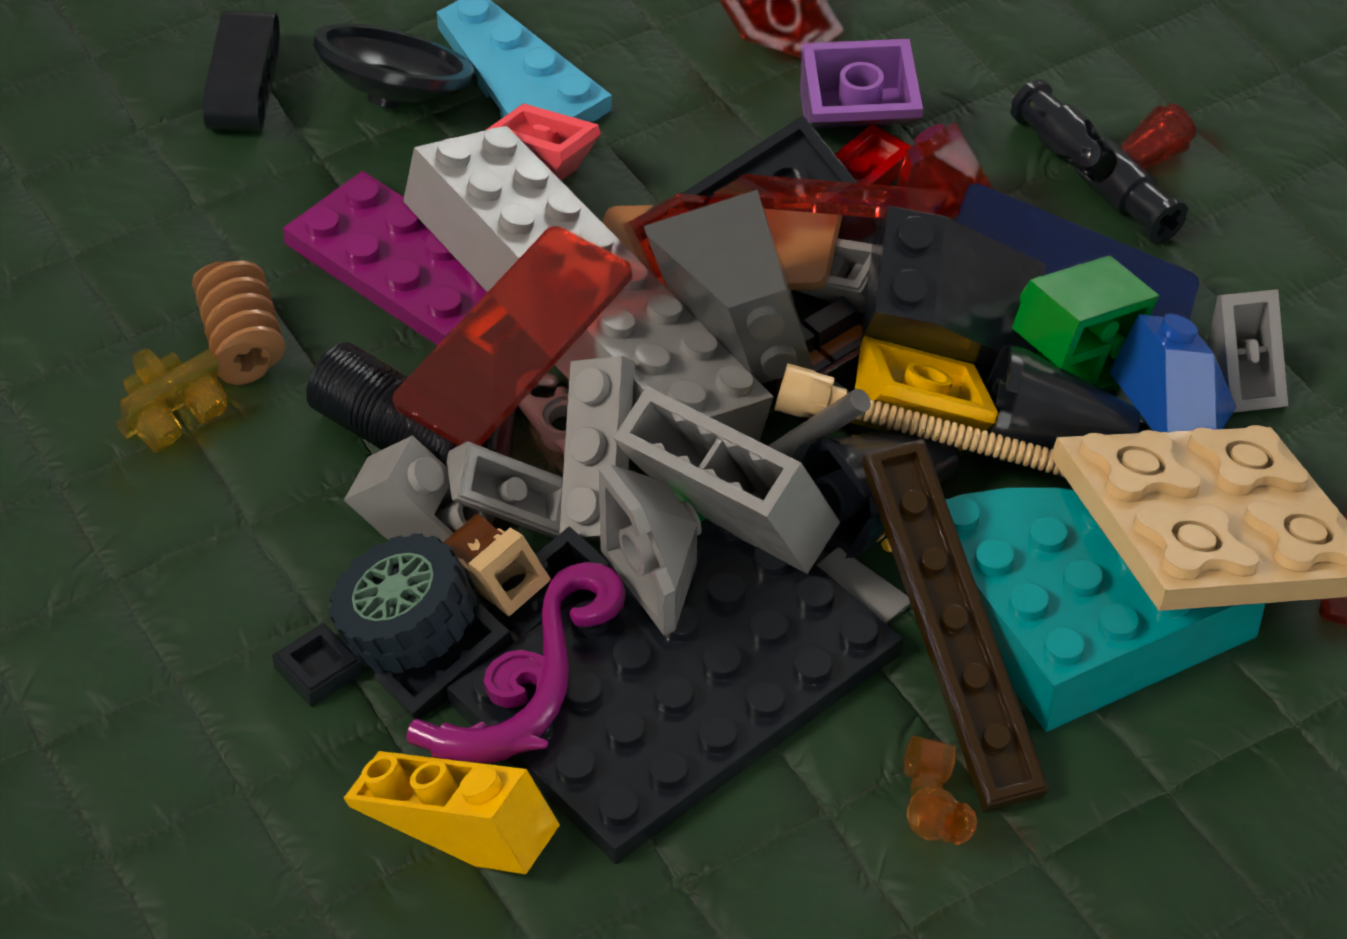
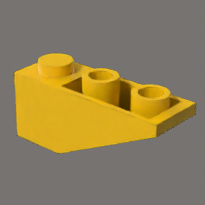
(463, 808)

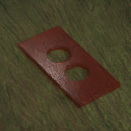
(835, 197)

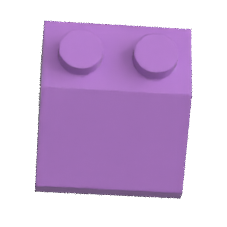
(859, 83)

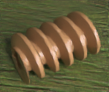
(238, 319)

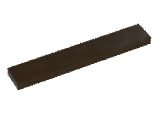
(954, 626)

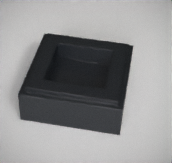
(317, 664)

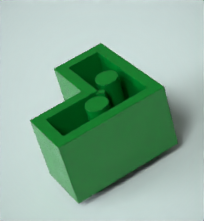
(1083, 316)

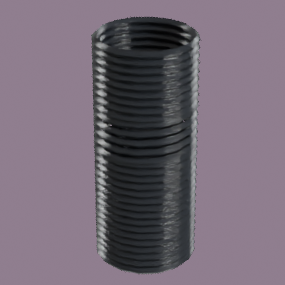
(359, 392)

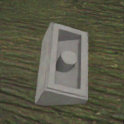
(505, 488)

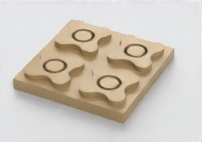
(1210, 515)

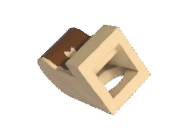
(494, 557)

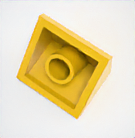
(923, 384)

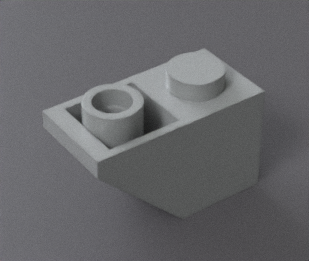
(408, 493)

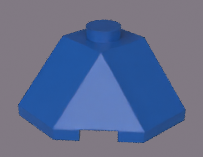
(1172, 376)

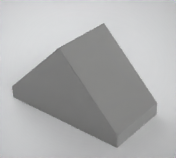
(1250, 348)

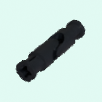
(1074, 139)

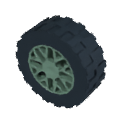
(403, 603)

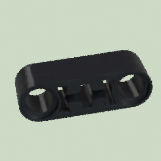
(241, 71)

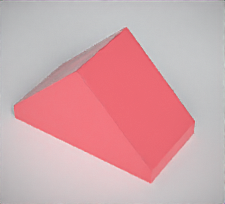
(553, 137)

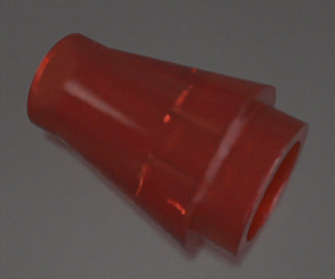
(1161, 135)

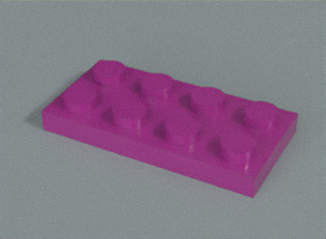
(386, 255)

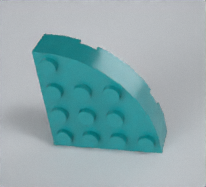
(1070, 608)

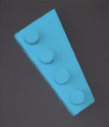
(518, 65)

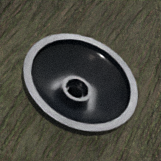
(391, 63)

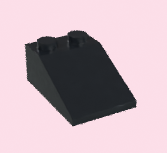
(944, 287)

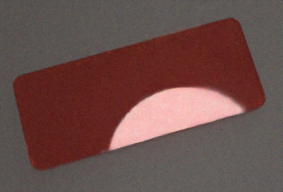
(512, 337)

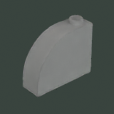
(729, 478)

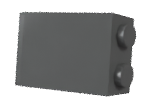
(733, 281)

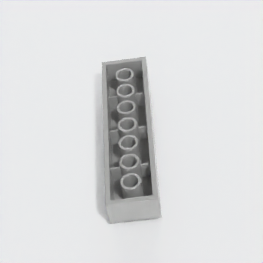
(495, 198)

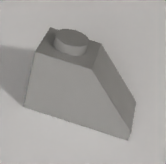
(648, 541)

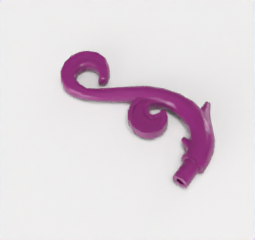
(520, 667)

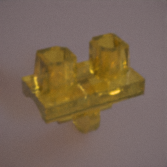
(164, 387)

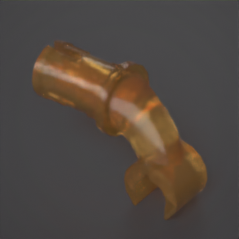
(932, 810)

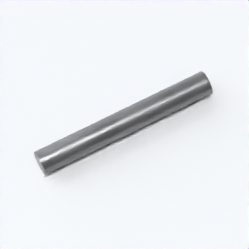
(825, 422)

